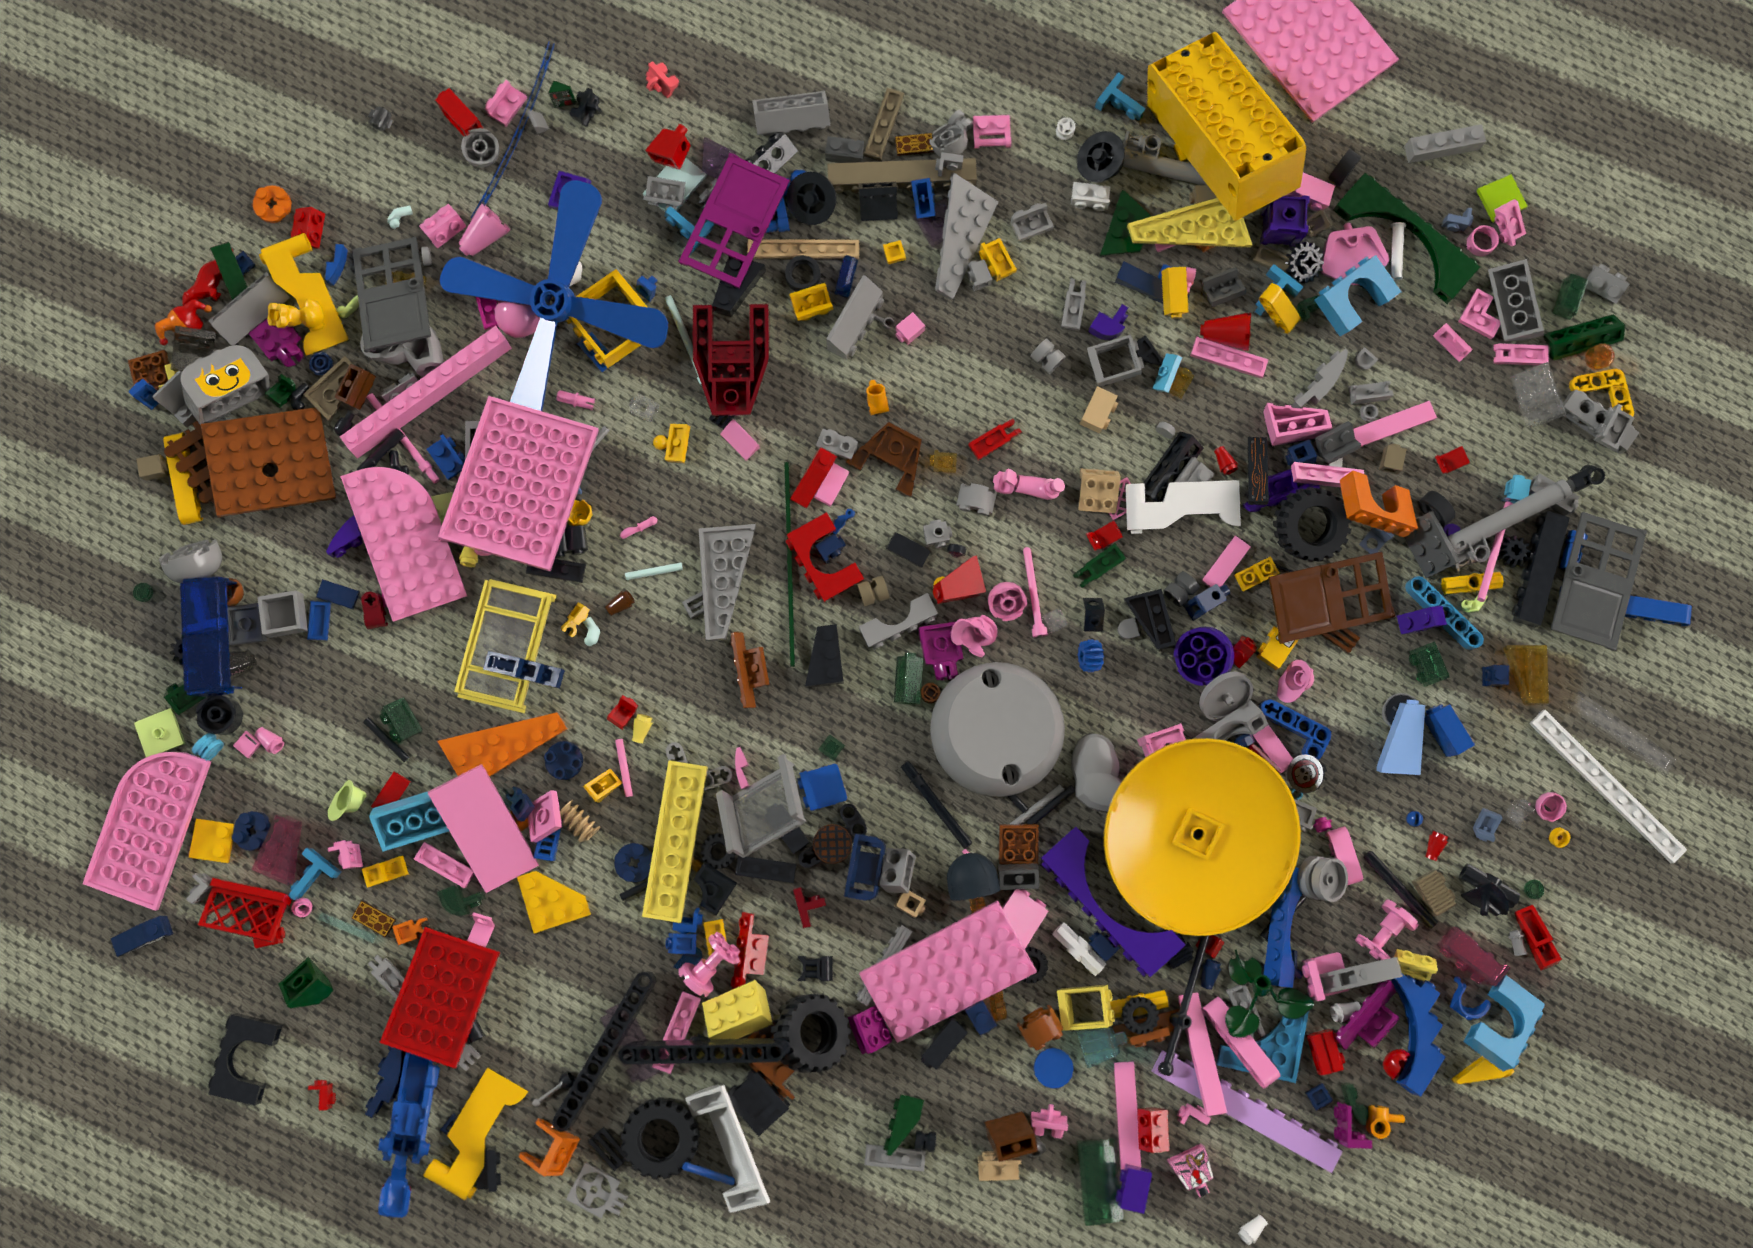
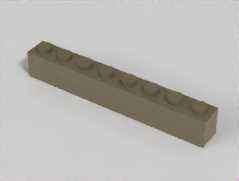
(849, 175)

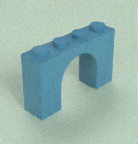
(1335, 301)
(1525, 1012)

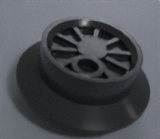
(1101, 157)
(811, 198)

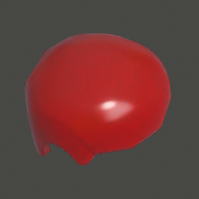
(1393, 1062)

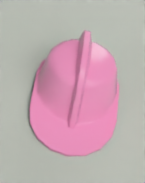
(1294, 681)

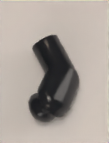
(297, 395)
(394, 462)

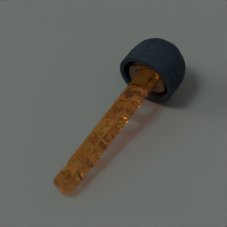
(972, 878)

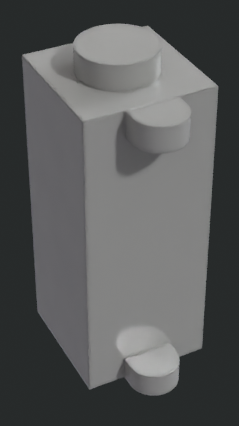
(1563, 507)

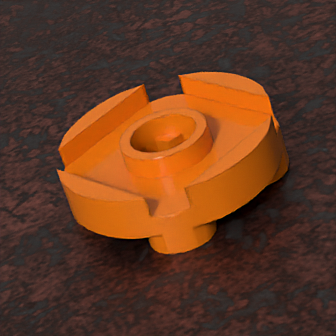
(264, 196)

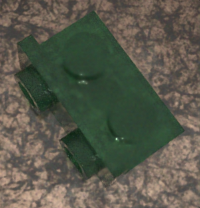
(400, 720)

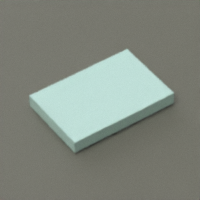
(688, 173)

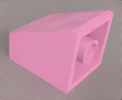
(1024, 914)

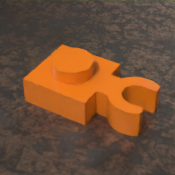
(408, 931)

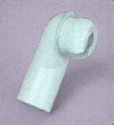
(396, 214)
(593, 632)

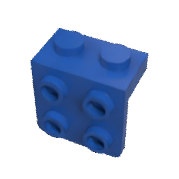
(822, 787)

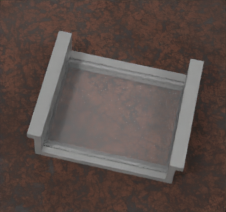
(761, 811)

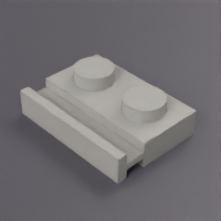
(1195, 472)

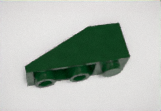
(906, 1117)

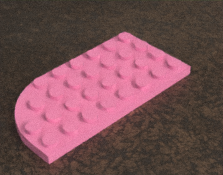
(403, 541)
(147, 827)

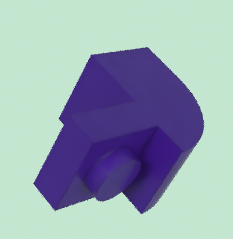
(1107, 328)

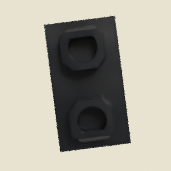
(587, 108)

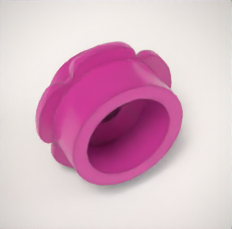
(1322, 824)

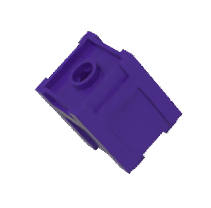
(1279, 228)

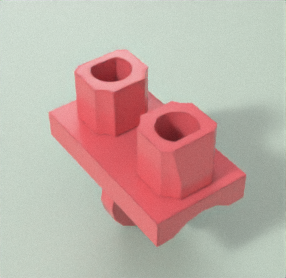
(659, 81)

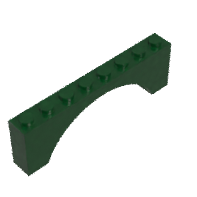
(1450, 264)

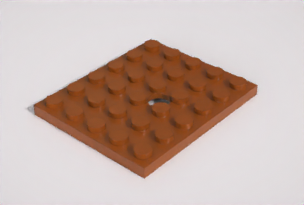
(243, 446)

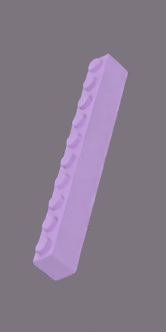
(1258, 1116)

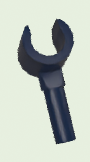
(1298, 973)

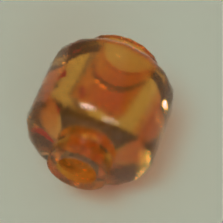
(1599, 356)

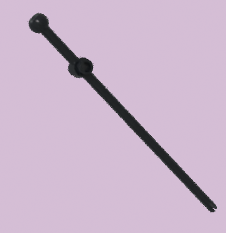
(1180, 1019)

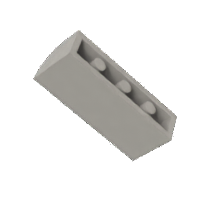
(248, 309)

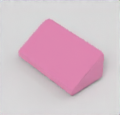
(739, 439)

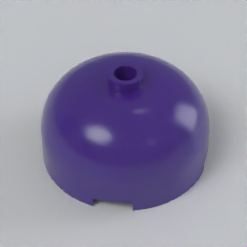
(1203, 655)

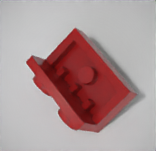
(311, 222)

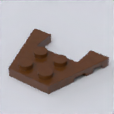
(896, 449)

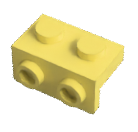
(1416, 965)

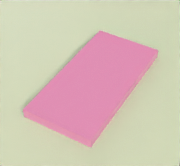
(483, 828)

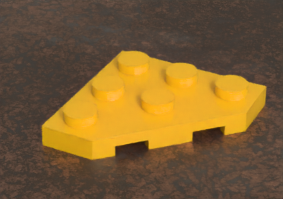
(550, 901)

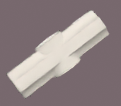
(1079, 948)

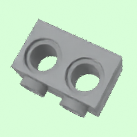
(901, 871)

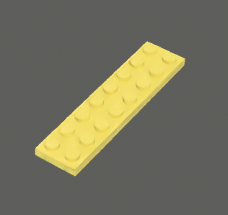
(674, 841)

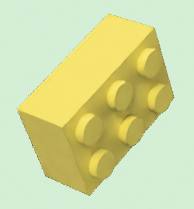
(737, 1012)

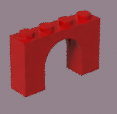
(826, 585)

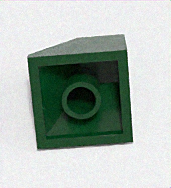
(305, 985)

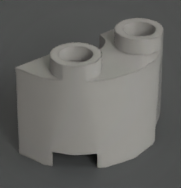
(977, 498)

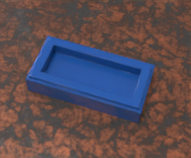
(319, 620)

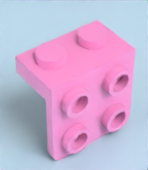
(1319, 965)

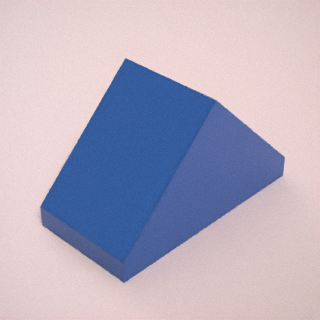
(923, 198)

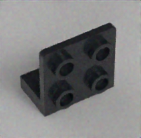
(878, 201)

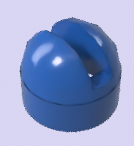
(1411, 819)

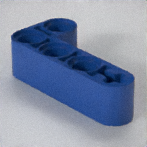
(1293, 726)

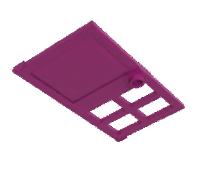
(742, 204)

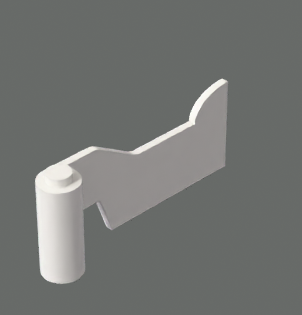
(1181, 500)

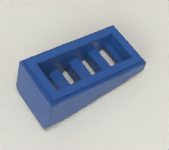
(552, 856)

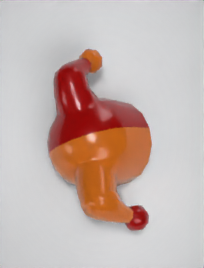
(181, 316)

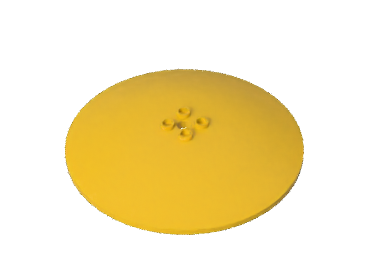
(1245, 844)

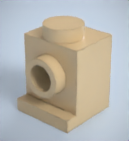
(918, 908)

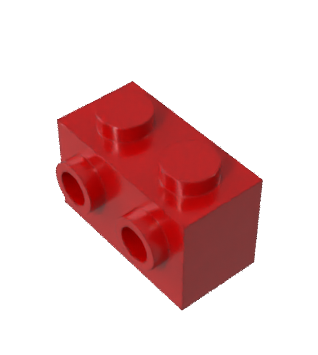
(1153, 1129)

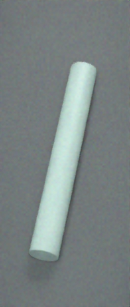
(653, 571)

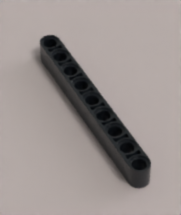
(711, 1048)
(597, 1057)

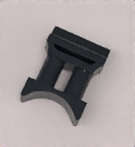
(824, 968)

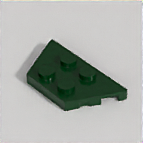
(1118, 237)

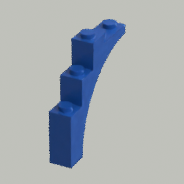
(1423, 1028)

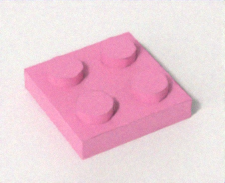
(545, 817)

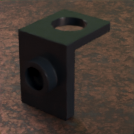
(1093, 615)

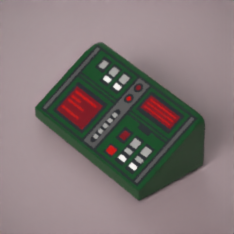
(561, 95)

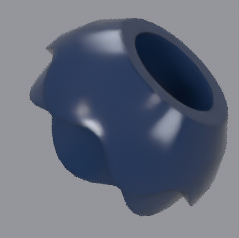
(318, 358)

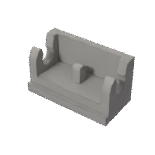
(1370, 392)

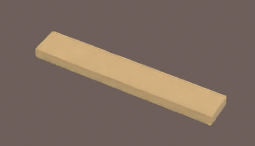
(813, 248)

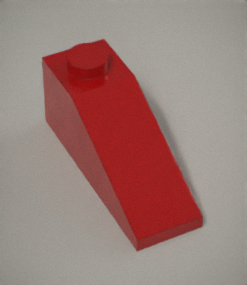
(813, 477)

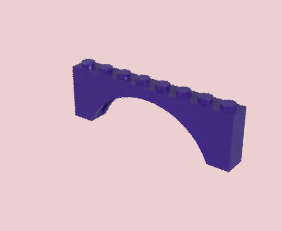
(1147, 950)

